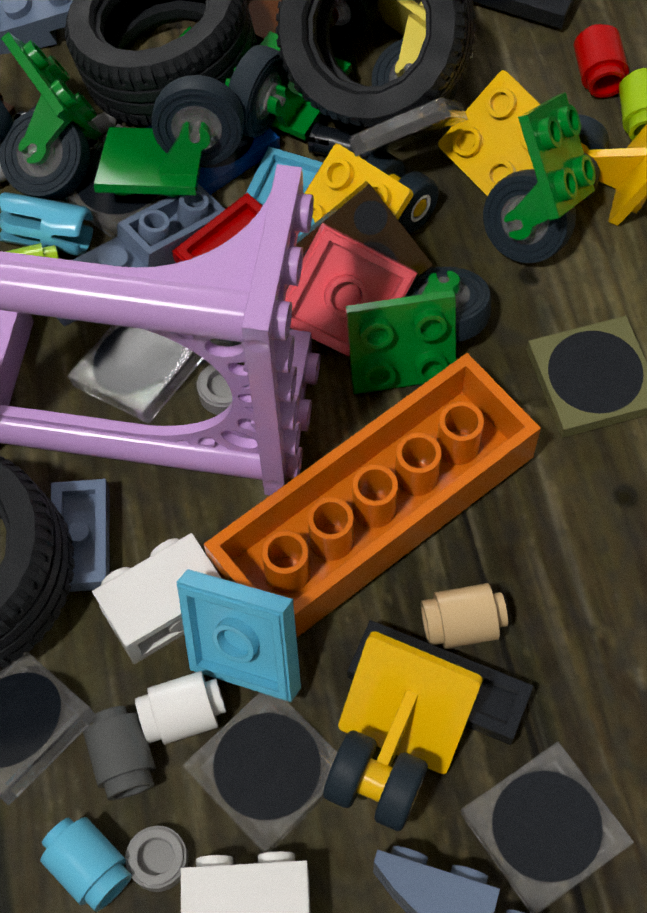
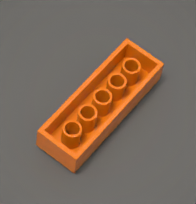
(378, 493)

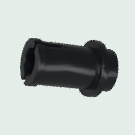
(333, 136)

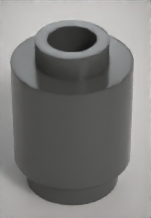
(119, 753)

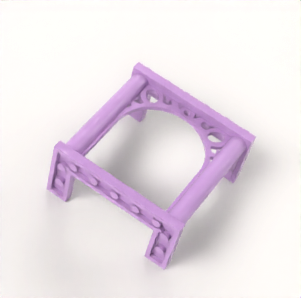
(222, 295)

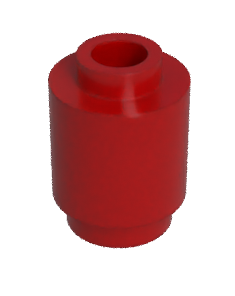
(601, 59)

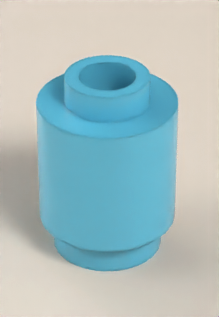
(85, 863)

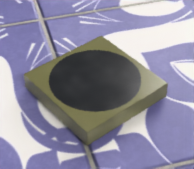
(591, 375)

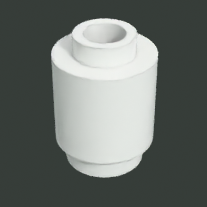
(180, 708)

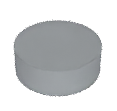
(213, 390)
(156, 858)

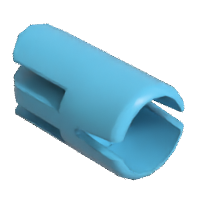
(38, 220)

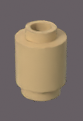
(464, 616)

